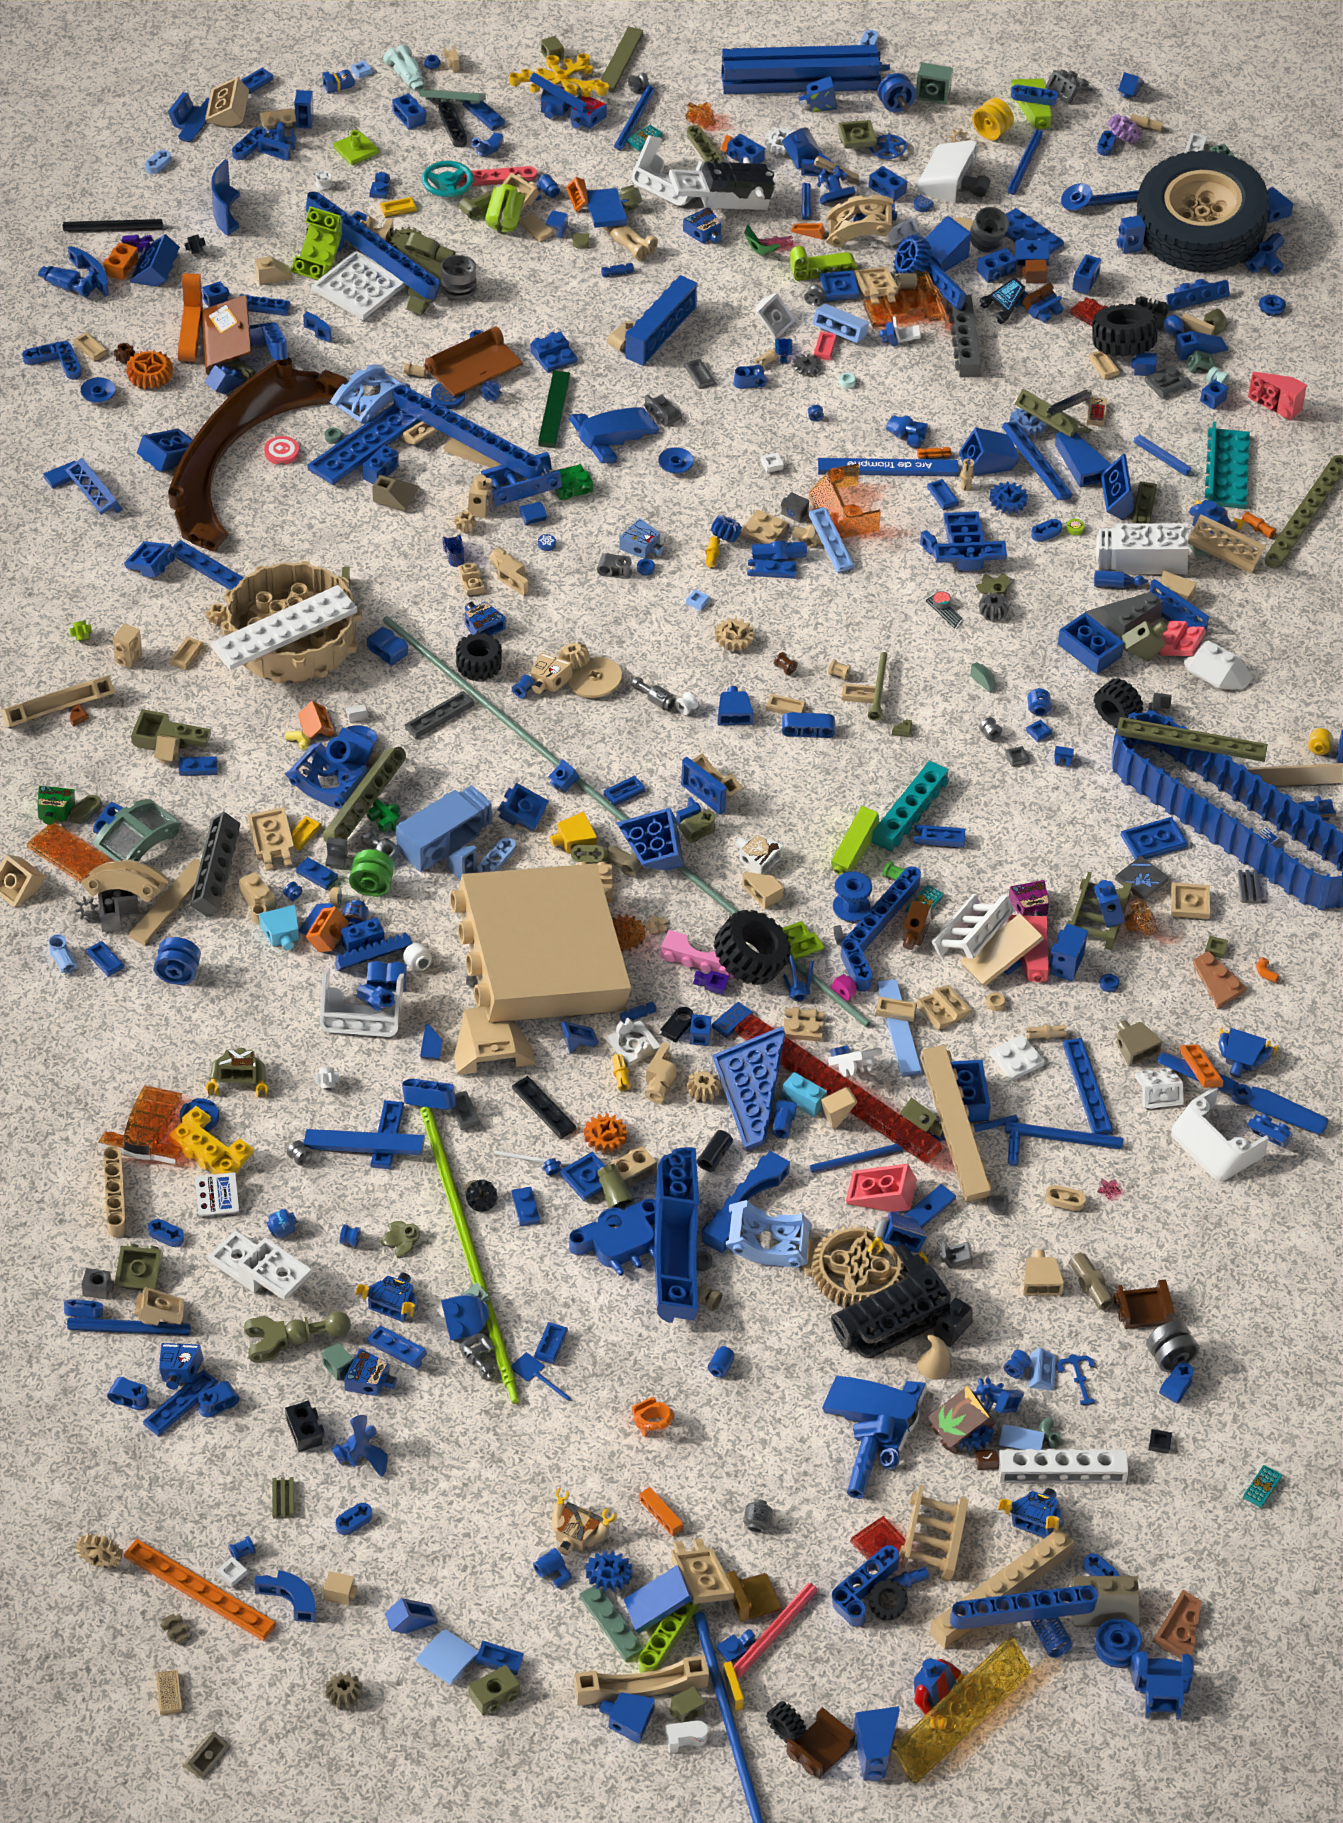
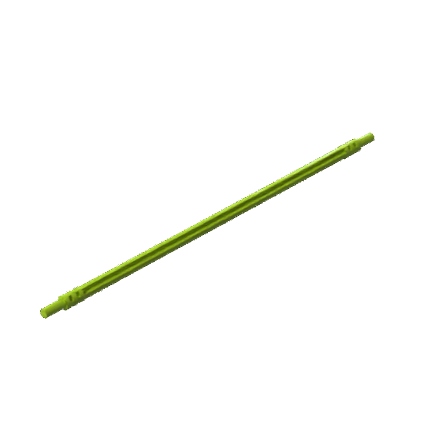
(468, 1249)

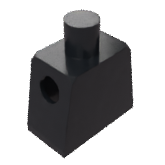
(958, 1317)

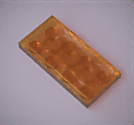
(66, 851)

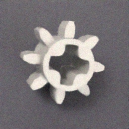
(327, 1077)

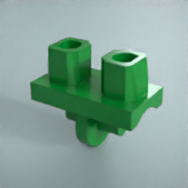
(387, 813)

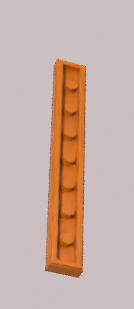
(200, 1589)

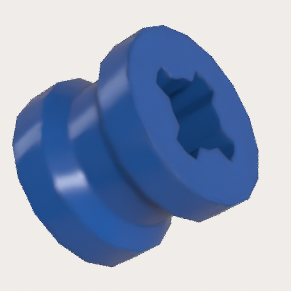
(350, 1235)

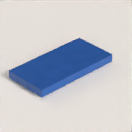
(606, 208)

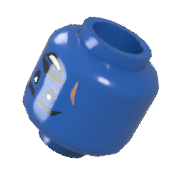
(1039, 702)

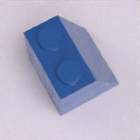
(949, 243)
(990, 451)
(873, 1740)

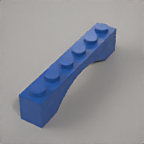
(768, 1174)

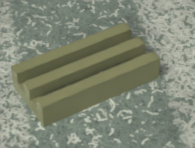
(283, 1482)

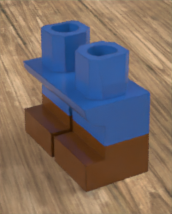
(1042, 301)

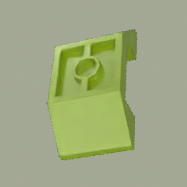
(319, 244)

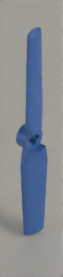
(1258, 1098)

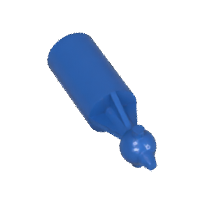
(1116, 579)

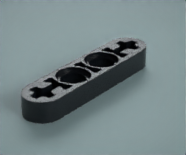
(452, 124)

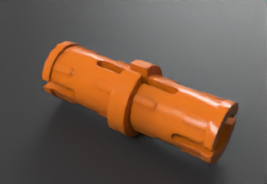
(1258, 524)

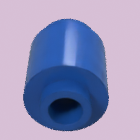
(721, 1361)

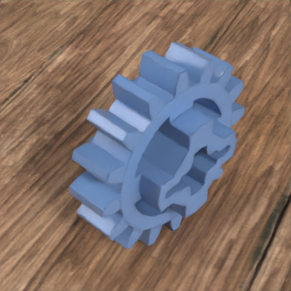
(1028, 422)

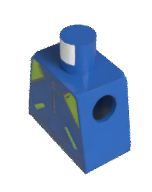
(820, 95)

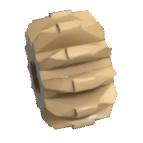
(576, 654)
(703, 1085)

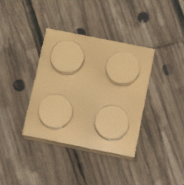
(764, 528)
(1190, 900)

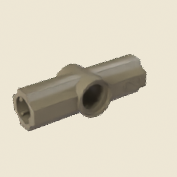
(1091, 1281)

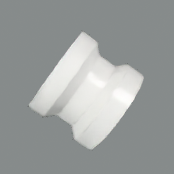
(323, 180)
(686, 703)

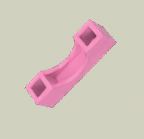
(678, 950)

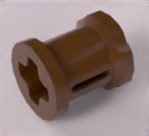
(787, 670)

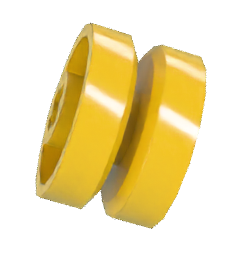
(993, 118)

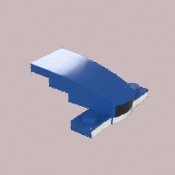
(867, 1400)

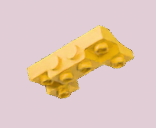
(205, 1148)

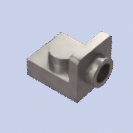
(336, 852)

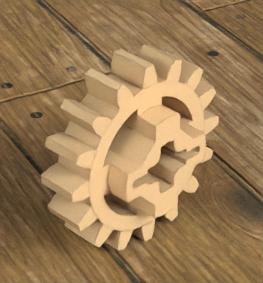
(734, 634)
(99, 1551)

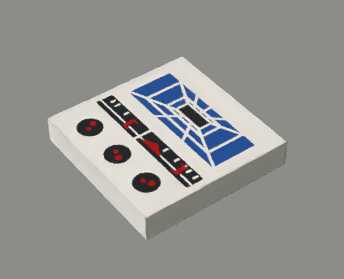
(216, 1194)

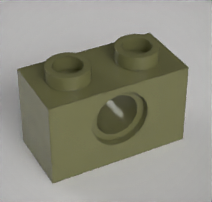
(499, 1680)

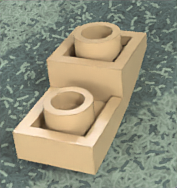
(471, 579)

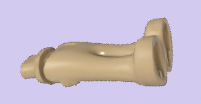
(624, 236)

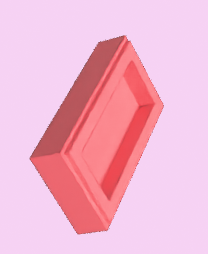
(825, 345)

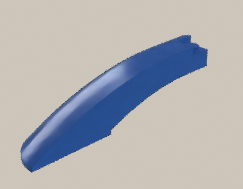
(676, 1235)

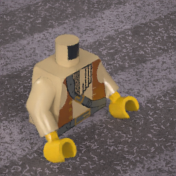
(578, 1527)

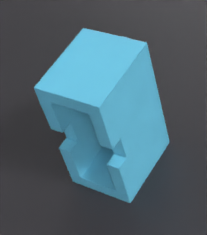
(804, 1093)

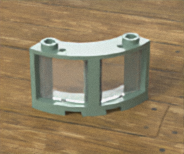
(136, 831)

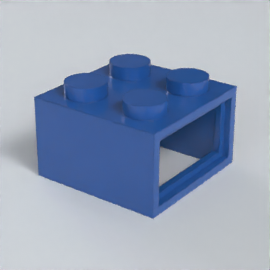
(1068, 952)

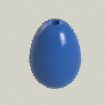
(1174, 325)

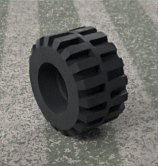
(478, 667)
(1117, 700)

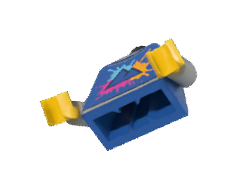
(899, 1230)

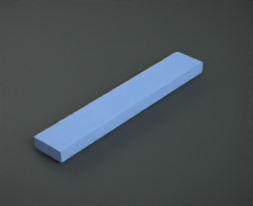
(900, 1033)

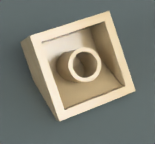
(18, 880)

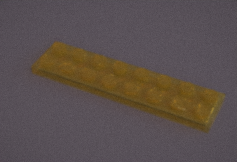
(962, 1710)

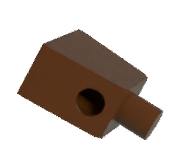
(916, 924)

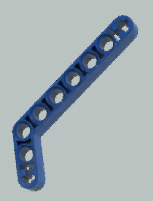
(874, 923)

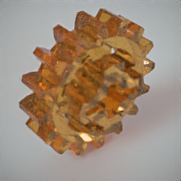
(629, 931)

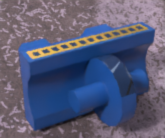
(1321, 807)

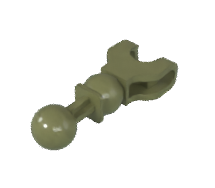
(296, 1332)

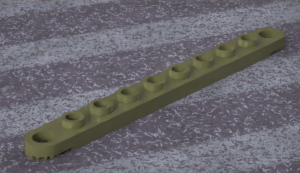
(1305, 512)

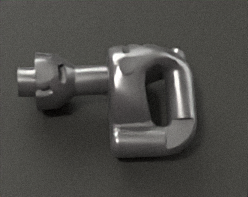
(385, 845)
(476, 1354)

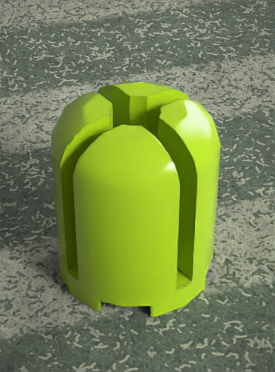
(501, 197)

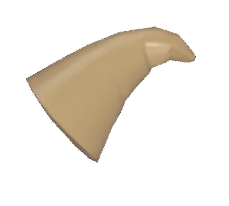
(935, 1362)

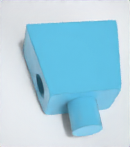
(280, 926)

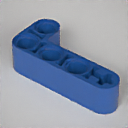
(886, 1557)

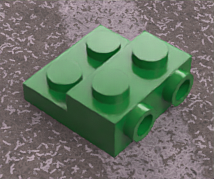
(574, 482)

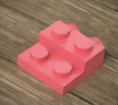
(1182, 639)

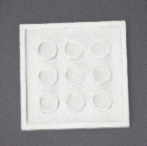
(358, 285)

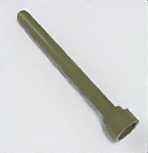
(875, 711)

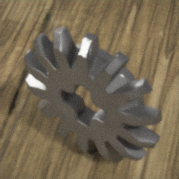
(815, 364)

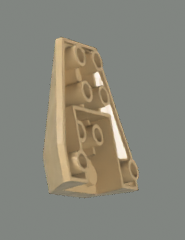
(489, 1041)

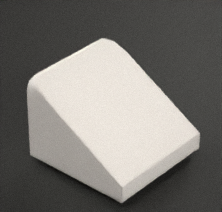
(357, 713)

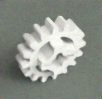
(774, 138)

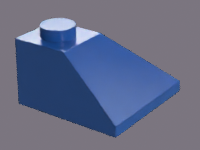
(801, 146)

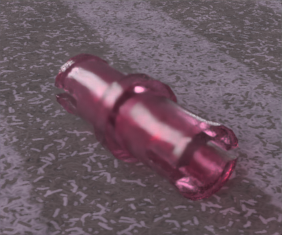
(782, 241)

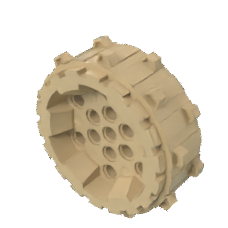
(275, 589)

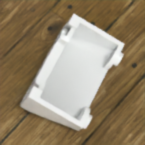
(947, 169)

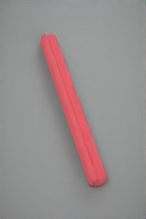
(775, 1629)

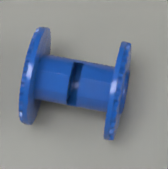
(852, 893)

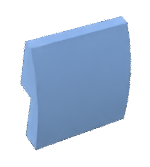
(447, 1656)

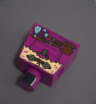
(1030, 898)

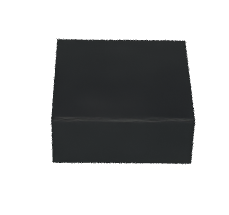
(1160, 1441)

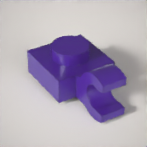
(136, 241)
(713, 982)

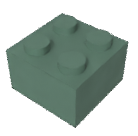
(934, 83)

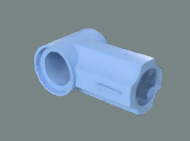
(61, 953)

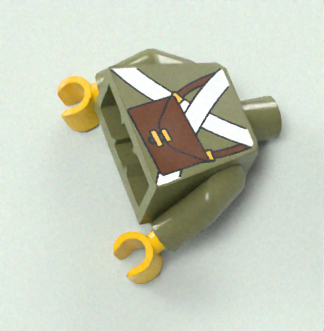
(238, 1067)

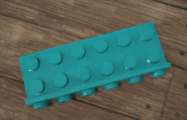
(1227, 467)

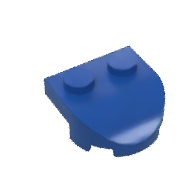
(464, 1315)

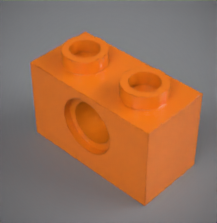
(327, 929)

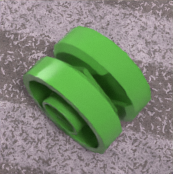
(371, 873)

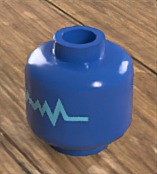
(281, 1223)

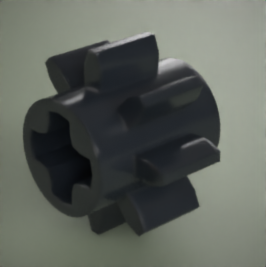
(195, 244)

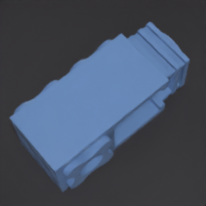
(443, 827)

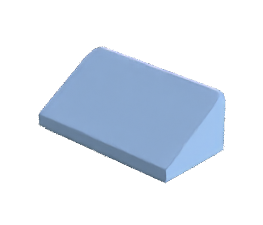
(1042, 1370)

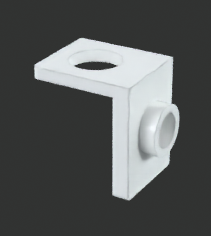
(906, 334)

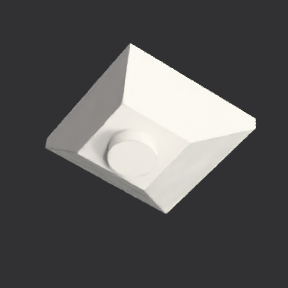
(774, 315)

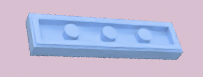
(831, 539)

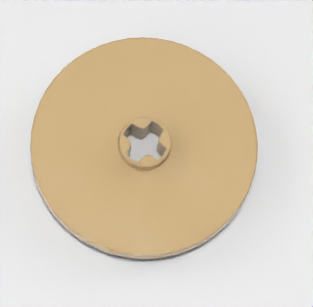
(607, 678)

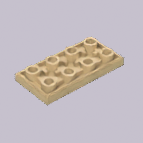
(1003, 950)

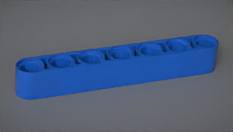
(1015, 1613)

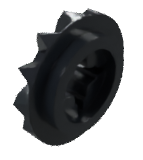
(473, 1192)

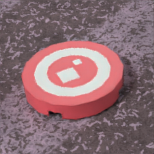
(281, 450)

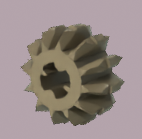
(343, 1690)

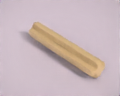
(829, 166)

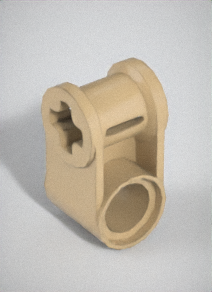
(617, 337)

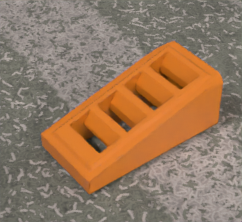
(577, 193)

